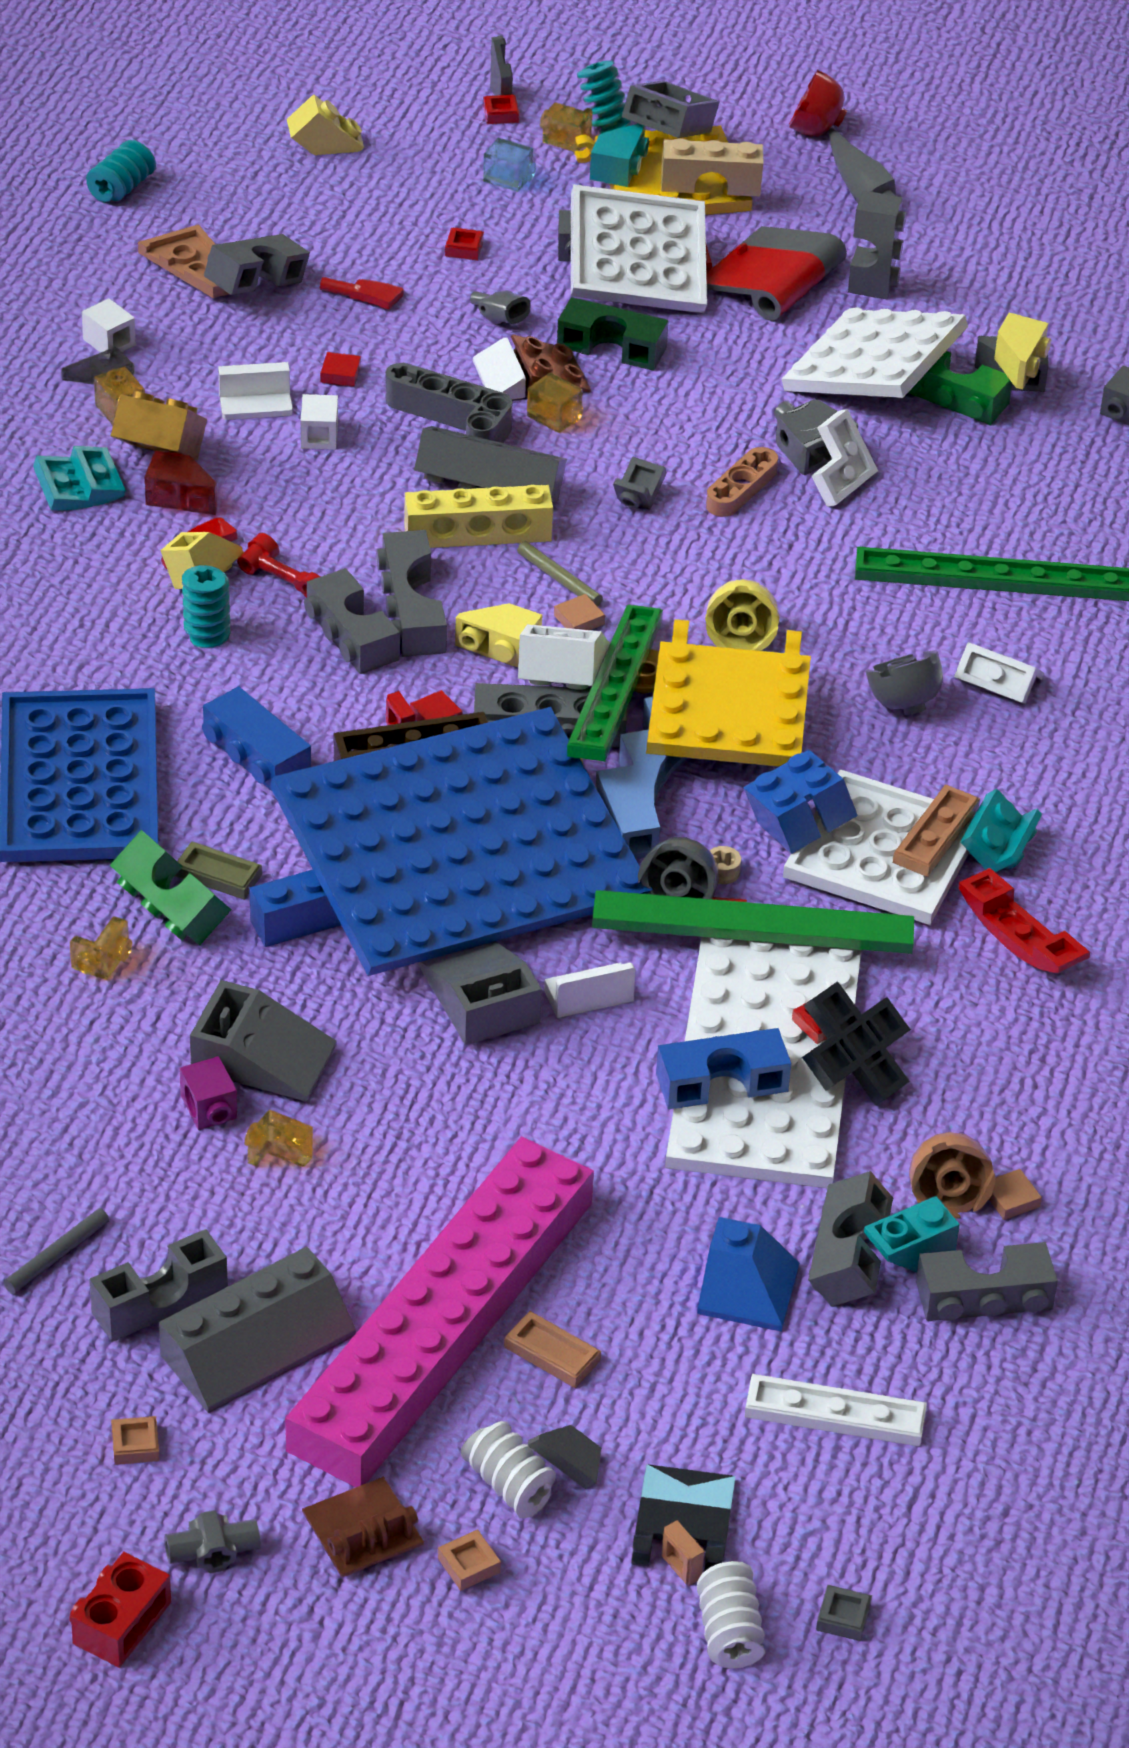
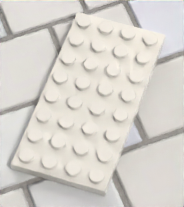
(771, 1136)

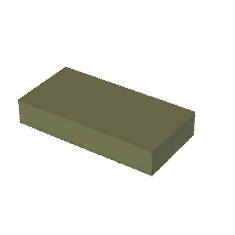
(219, 870)

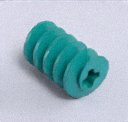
(605, 95)
(121, 171)
(206, 606)

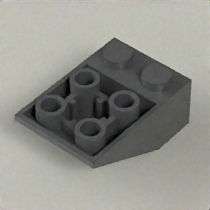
(485, 991)
(261, 1042)

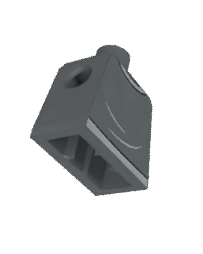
(799, 435)

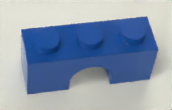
(752, 1058)

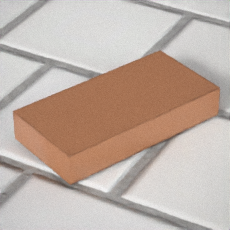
(552, 1349)

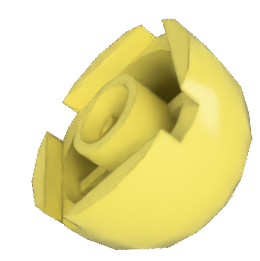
(742, 616)

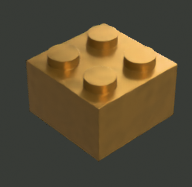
(159, 426)

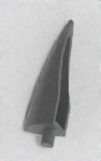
(858, 169)

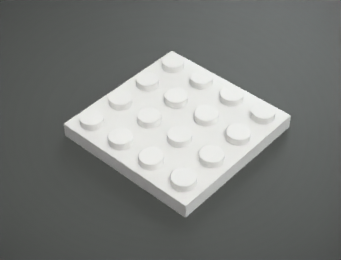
(638, 249)
(875, 352)
(859, 854)

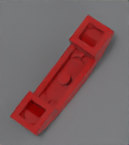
(1015, 928)

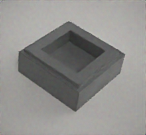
(844, 1612)

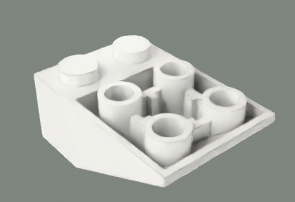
(561, 655)

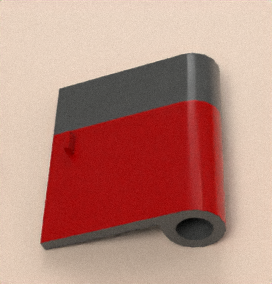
(777, 267)

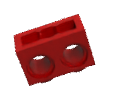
(128, 1599)

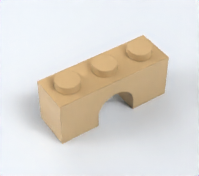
(687, 160)

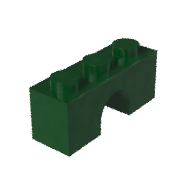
(589, 323)

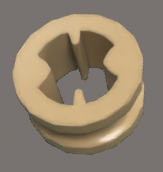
(728, 863)

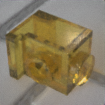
(565, 123)

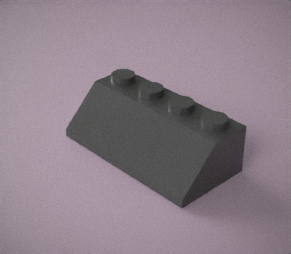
(255, 1329)

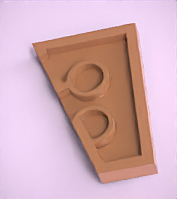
(183, 255)

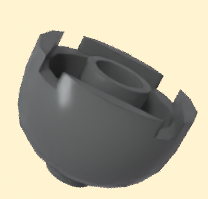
(906, 681)
(680, 869)

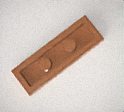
(936, 830)

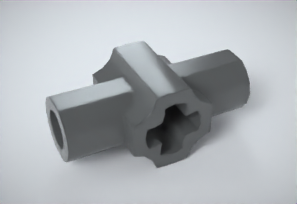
(212, 1541)

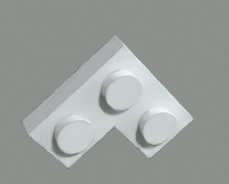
(850, 459)

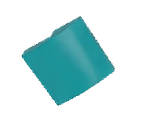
(80, 480)

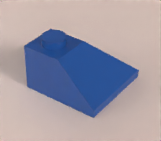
(747, 1276)

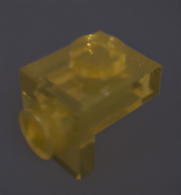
(104, 954)
(281, 1138)

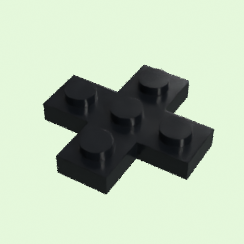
(856, 1043)

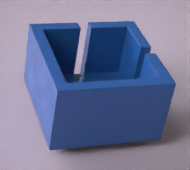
(783, 796)

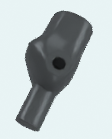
(502, 306)

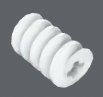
(510, 1468)
(731, 1615)

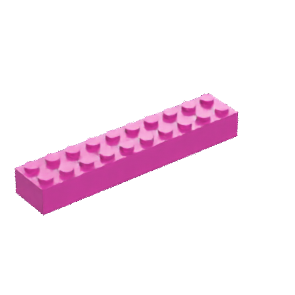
(438, 1313)

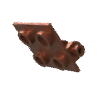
(541, 358)
(363, 1526)

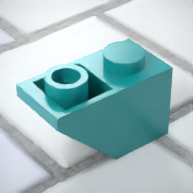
(618, 155)
(914, 1231)

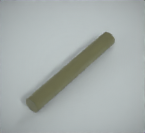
(557, 572)

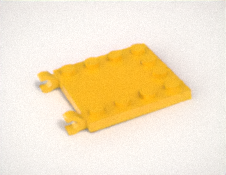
(708, 187)
(728, 701)

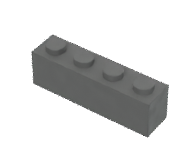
(485, 462)

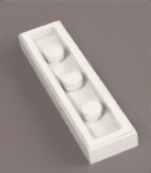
(835, 1410)

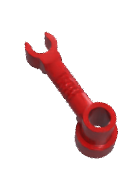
(262, 554)

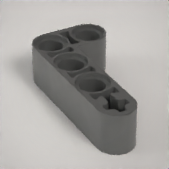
(449, 401)

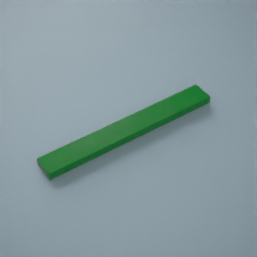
(992, 573)
(615, 683)
(753, 921)

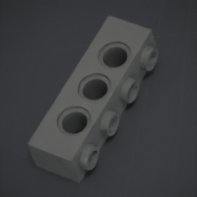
(508, 700)

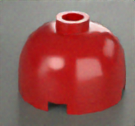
(819, 106)

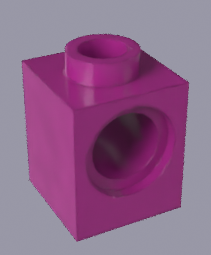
(208, 1093)

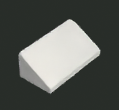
(501, 369)

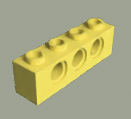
(481, 515)

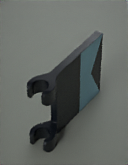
(692, 1497)

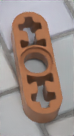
(744, 469)

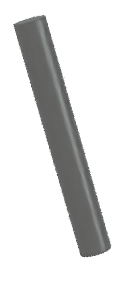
(56, 1251)

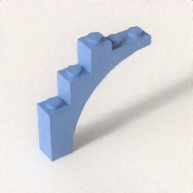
(634, 788)

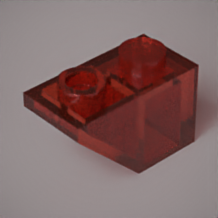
(179, 484)

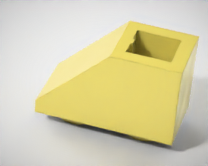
(323, 130)
(1020, 347)
(198, 549)
(494, 631)

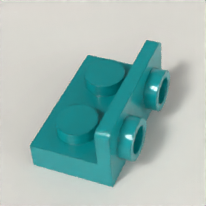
(999, 832)

